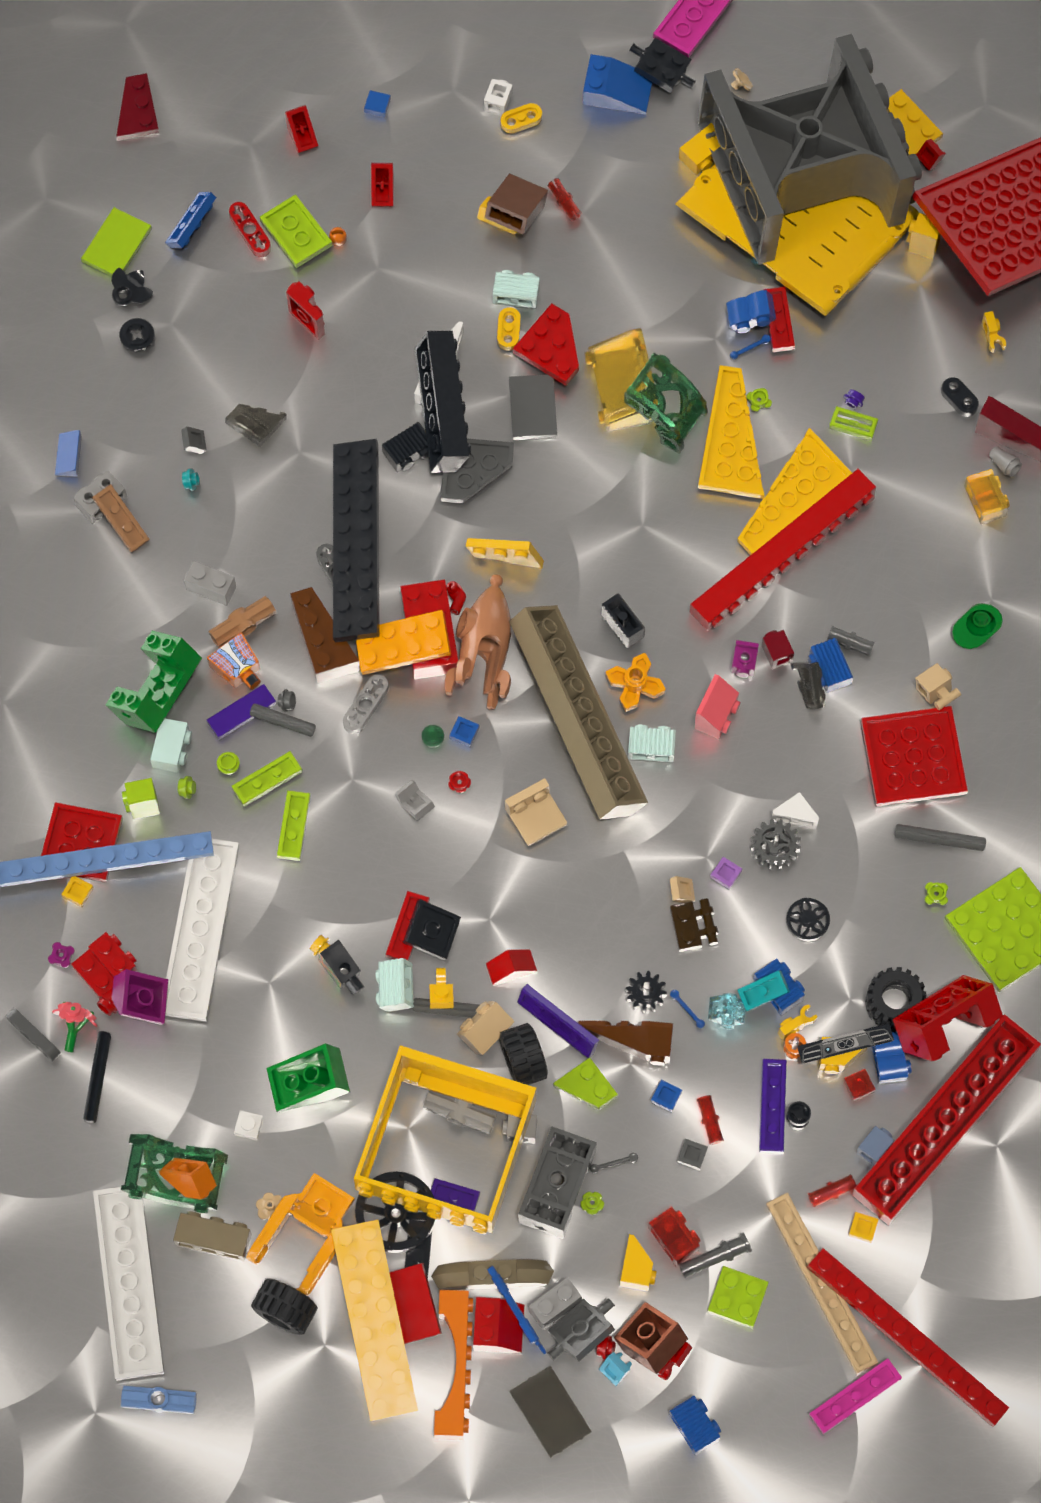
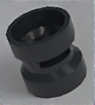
(801, 1111)

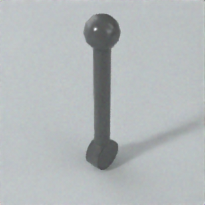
(633, 1157)

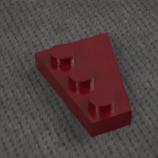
(137, 109)

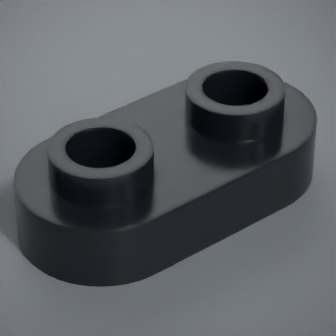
(958, 396)

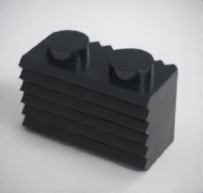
(406, 447)
(622, 620)

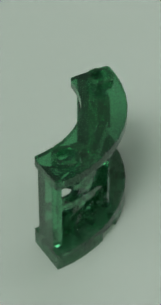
(691, 401)
(149, 1147)

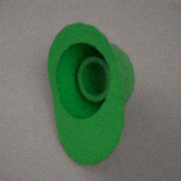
(977, 625)

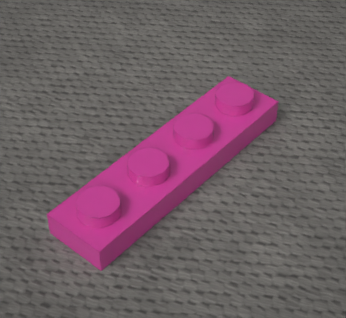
(855, 1396)

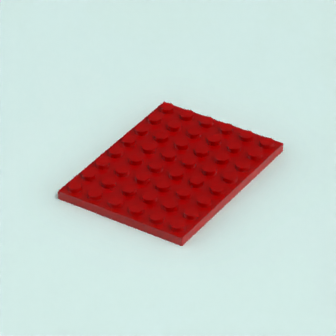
(992, 216)

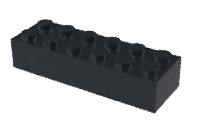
(442, 401)

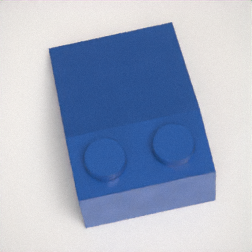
(615, 86)

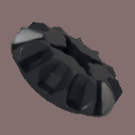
(135, 326)

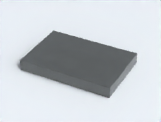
(533, 407)

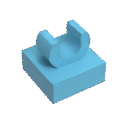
(615, 1368)

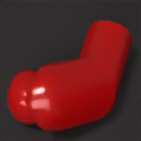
(457, 595)

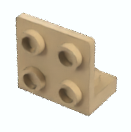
(535, 812)

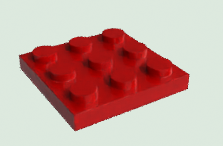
(81, 829)

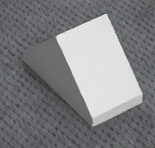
(797, 812)

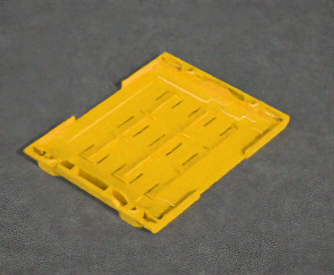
(840, 272)

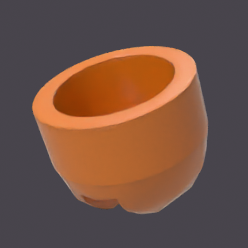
(336, 238)

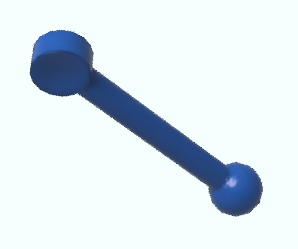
(765, 340)
(674, 994)

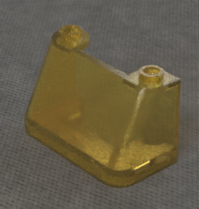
(616, 367)

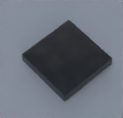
(432, 929)

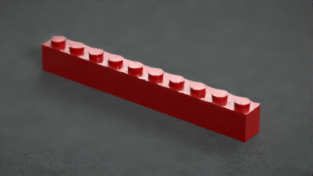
(782, 550)

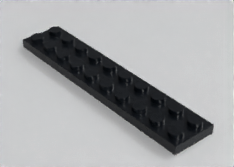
(355, 540)

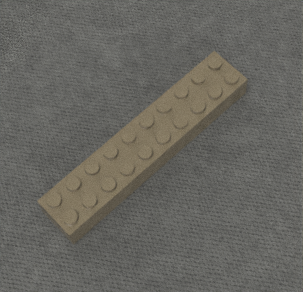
(578, 712)

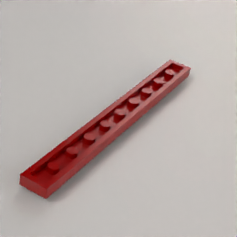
(908, 1337)

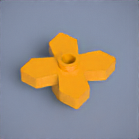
(635, 682)

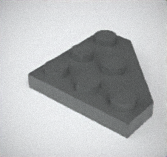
(484, 465)

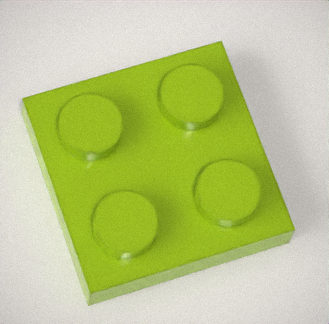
(738, 1297)

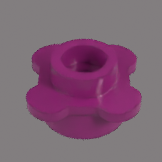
(63, 961)

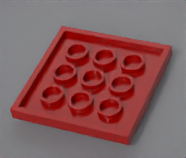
(914, 756)

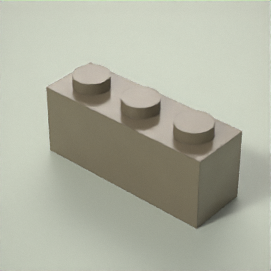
(212, 1236)

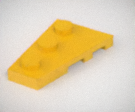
(916, 124)
(505, 550)

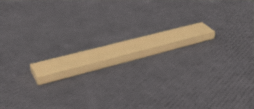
(833, 1306)

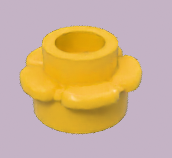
(319, 945)

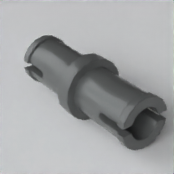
(851, 640)

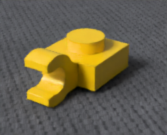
(991, 329)
(441, 993)
(795, 1025)

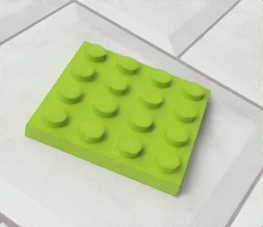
(1002, 928)

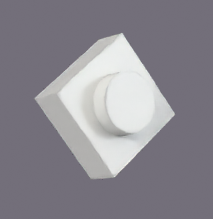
(248, 1125)

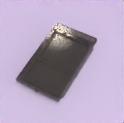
(550, 1412)

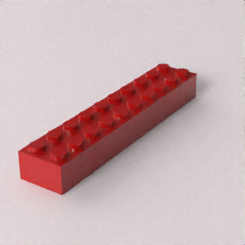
(946, 1119)

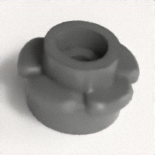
(287, 700)

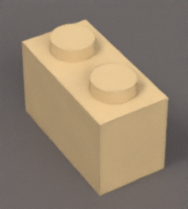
(485, 1027)

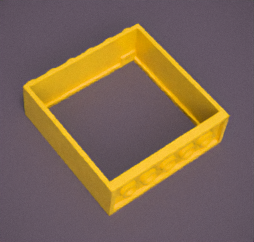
(460, 1083)

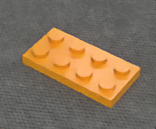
(405, 643)

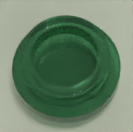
(432, 736)

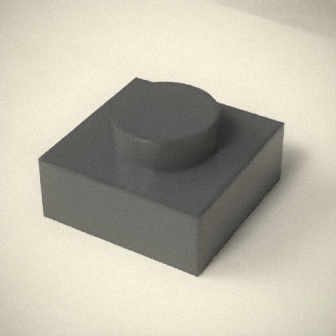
(193, 440)
(692, 1154)

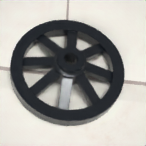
(416, 1239)

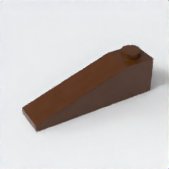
(648, 1041)

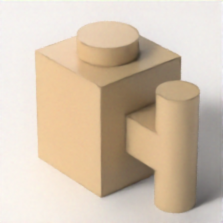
(935, 685)

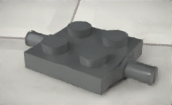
(581, 1329)

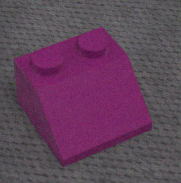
(140, 996)

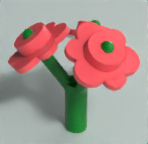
(74, 1013)

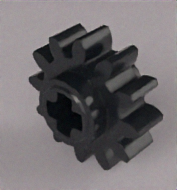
(637, 994)

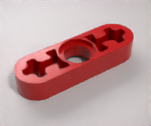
(250, 238)

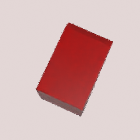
(301, 128)
(382, 184)
(511, 965)

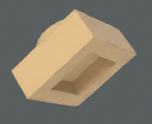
(682, 889)

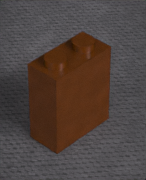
(516, 204)

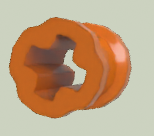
(793, 1038)

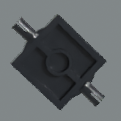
(662, 65)

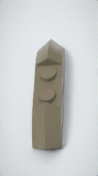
(476, 1276)

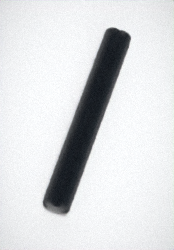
(97, 1077)

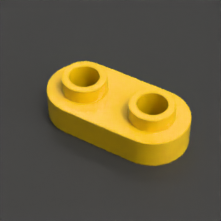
(520, 118)
(508, 330)

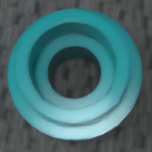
(190, 479)

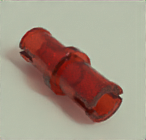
(564, 199)
(710, 1120)
(832, 1190)

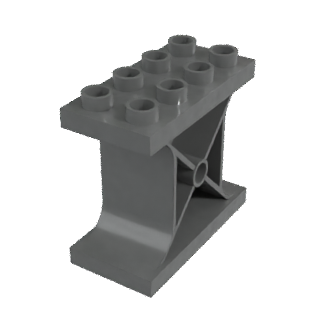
(809, 147)

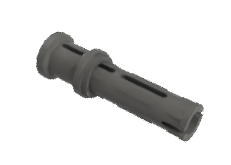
(726, 1251)

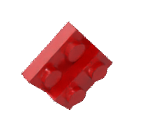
(304, 308)
(103, 962)

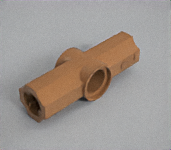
(242, 620)

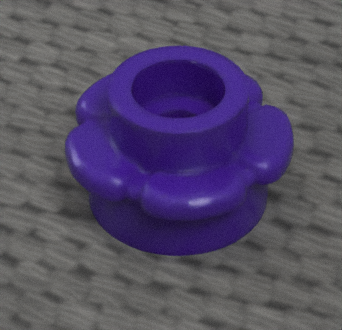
(854, 399)

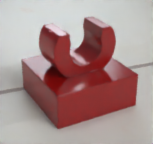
(930, 154)

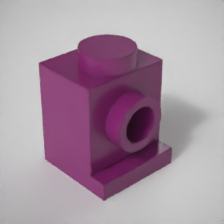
(744, 650)

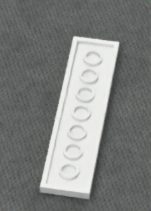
(200, 932)
(128, 1284)

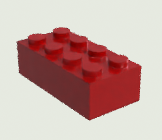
(424, 599)

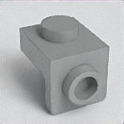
(413, 800)

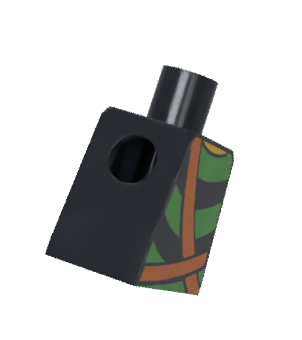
(337, 958)

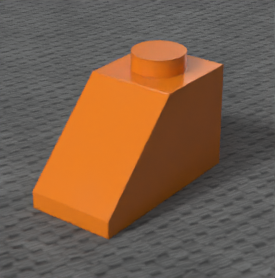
(189, 1177)

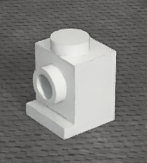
(498, 97)

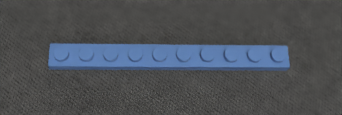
(106, 859)

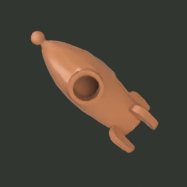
(486, 633)

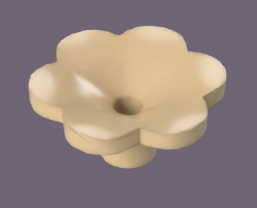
(741, 80)
(264, 1211)

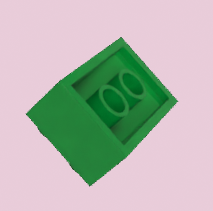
(308, 1078)

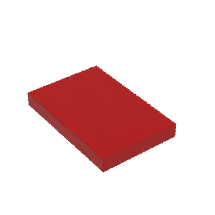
(414, 1303)

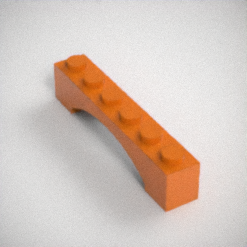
(451, 1420)

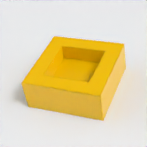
(77, 891)
(863, 1227)

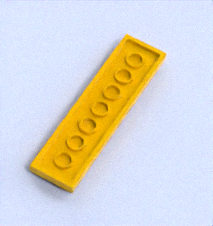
(374, 1320)

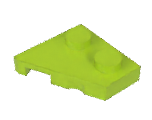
(587, 1085)

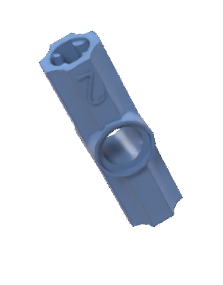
(143, 1397)

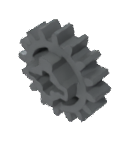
(766, 841)

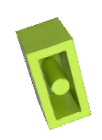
(141, 798)

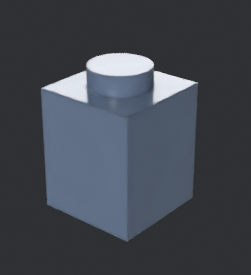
(875, 1145)

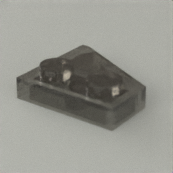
(255, 422)
(810, 683)

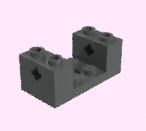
(550, 1205)

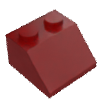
(497, 1326)

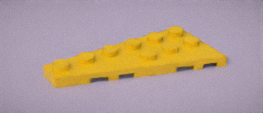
(730, 446)
(801, 483)

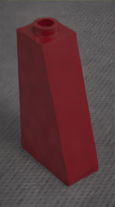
(1009, 428)

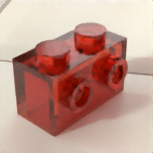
(674, 1236)

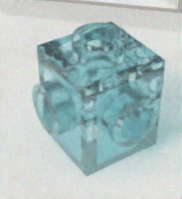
(726, 1010)

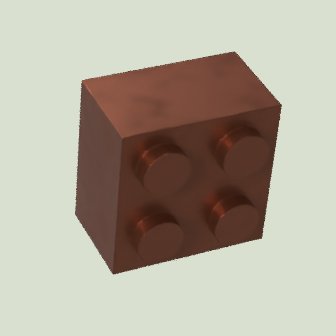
(651, 1338)

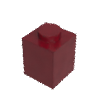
(777, 648)

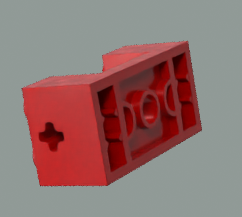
(964, 998)

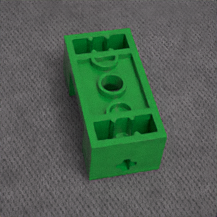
(173, 668)

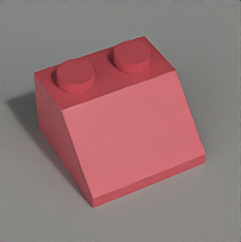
(716, 708)

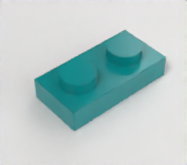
(763, 991)

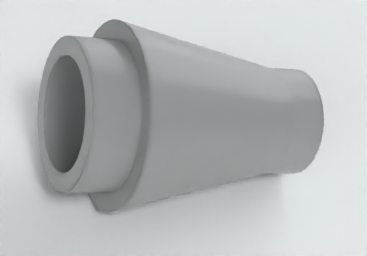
(1007, 463)

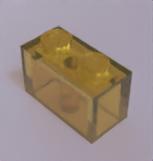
(986, 496)

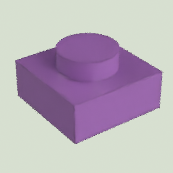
(726, 873)

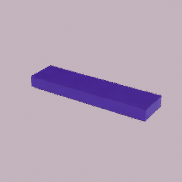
(558, 1021)
(773, 1106)

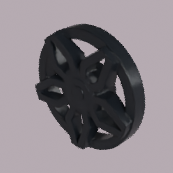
(808, 919)

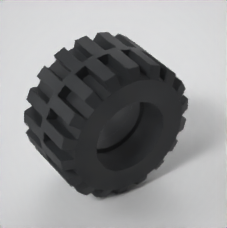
(892, 980)
(523, 1054)
(284, 1306)

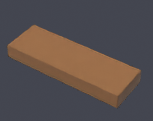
(120, 518)

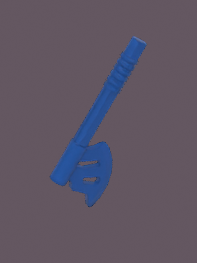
(523, 1322)

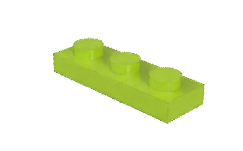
(267, 778)
(293, 825)

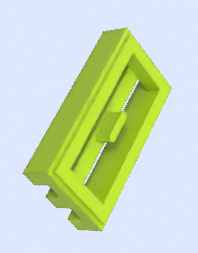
(850, 430)

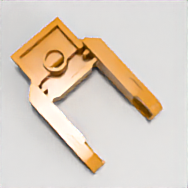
(317, 1207)

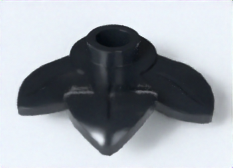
(131, 285)

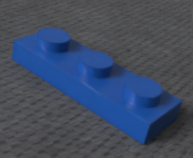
(191, 220)

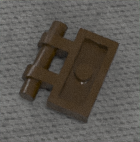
(686, 925)

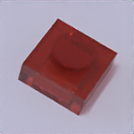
(859, 1085)

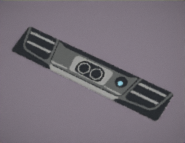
(845, 1043)

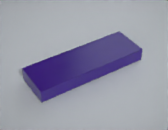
(239, 712)

